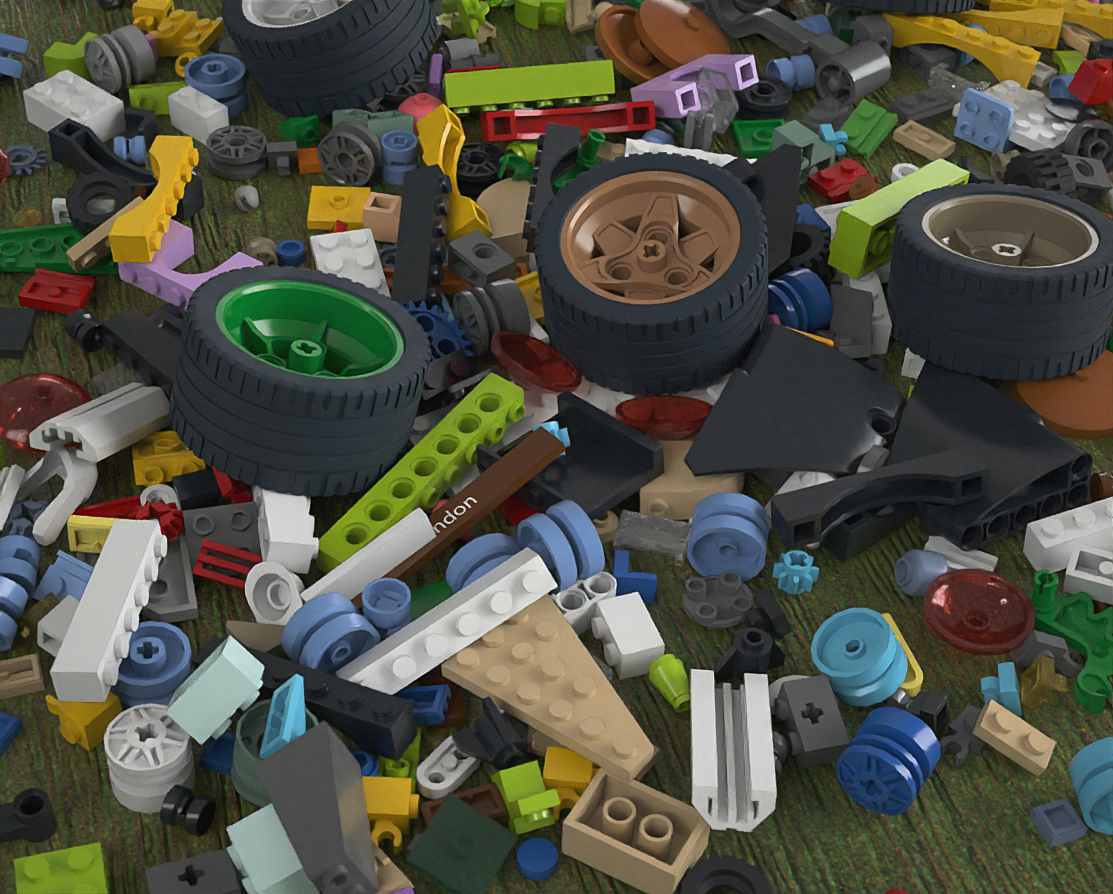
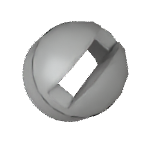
(251, 196)

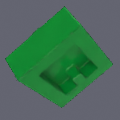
(302, 130)

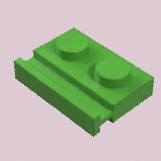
(867, 128)

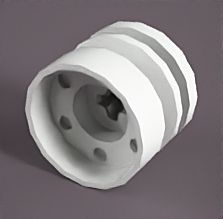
(147, 757)

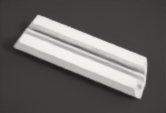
(106, 422)
(731, 751)

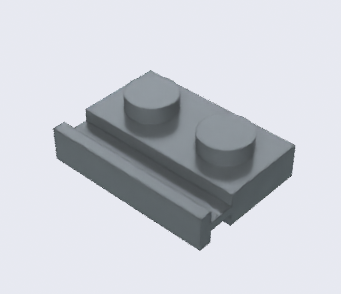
(922, 107)
(826, 112)

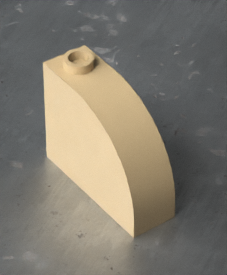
(506, 209)
(678, 490)

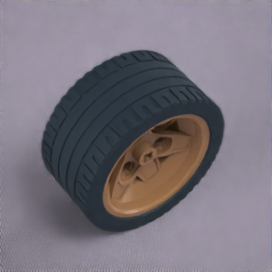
(629, 277)

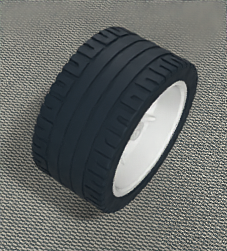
(329, 52)

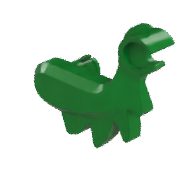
(585, 159)
(1087, 632)

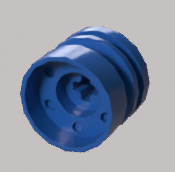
(800, 301)
(888, 760)

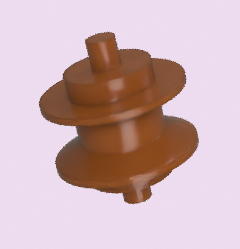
(863, 187)

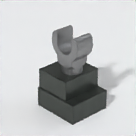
(929, 707)

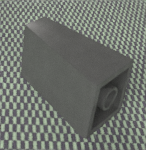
(323, 810)

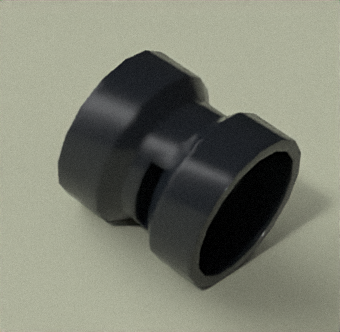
(85, 330)
(188, 810)

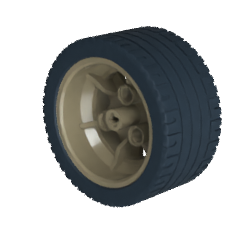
(1001, 281)

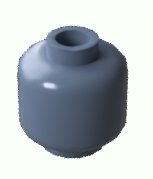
(918, 570)

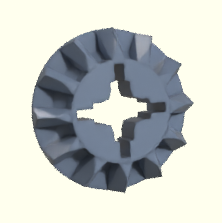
(20, 526)

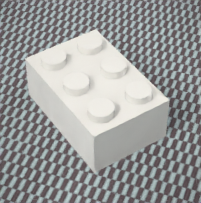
(77, 99)

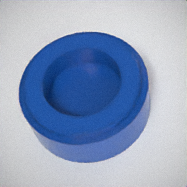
(291, 253)
(537, 859)

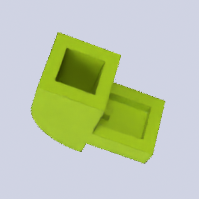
(535, 12)
(67, 57)
(526, 797)

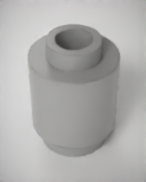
(458, 49)

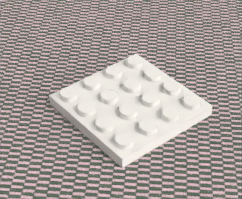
(1031, 122)

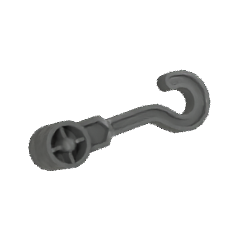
(840, 69)

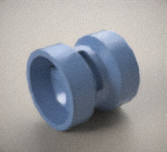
(136, 151)

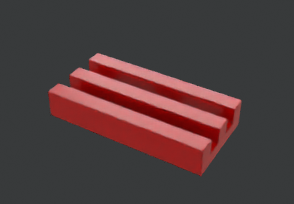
(204, 558)

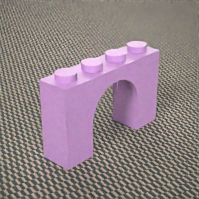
(677, 93)
(163, 282)

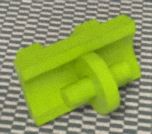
(470, 13)

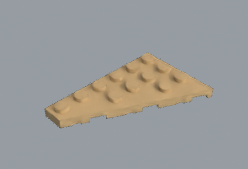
(552, 683)

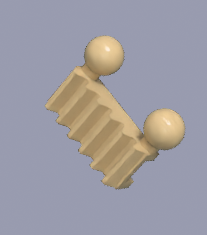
(582, 14)

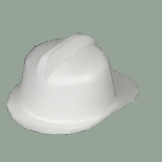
(273, 593)

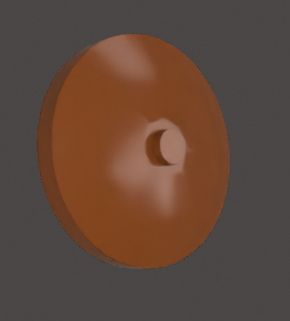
(678, 32)
(621, 44)
(1074, 403)

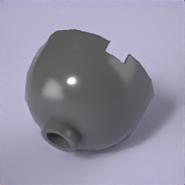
(1091, 140)

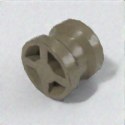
(998, 163)
(259, 246)

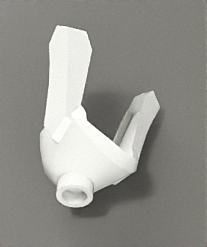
(79, 478)

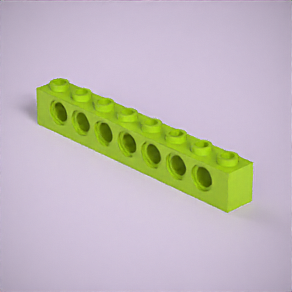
(426, 469)

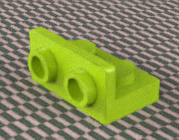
(154, 96)

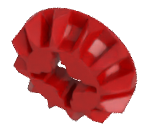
(170, 517)

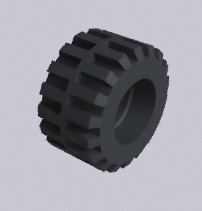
(1042, 170)
(809, 251)

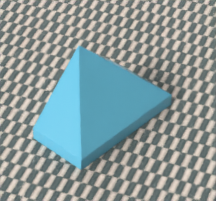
(285, 717)

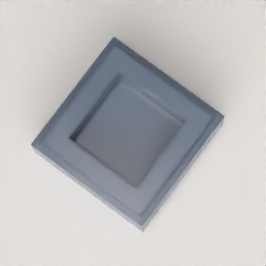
(1058, 822)

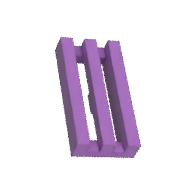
(435, 75)

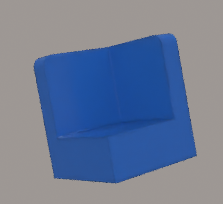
(631, 581)

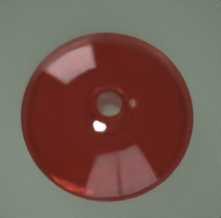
(534, 363)
(32, 401)
(664, 416)
(978, 612)

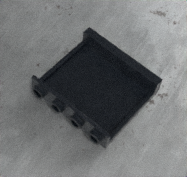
(598, 469)

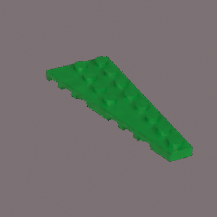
(46, 249)

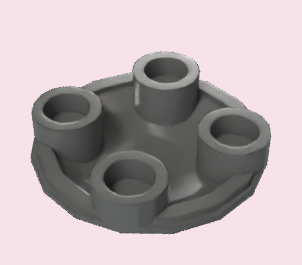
(717, 600)

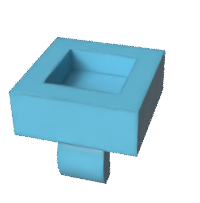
(828, 136)
(1003, 689)

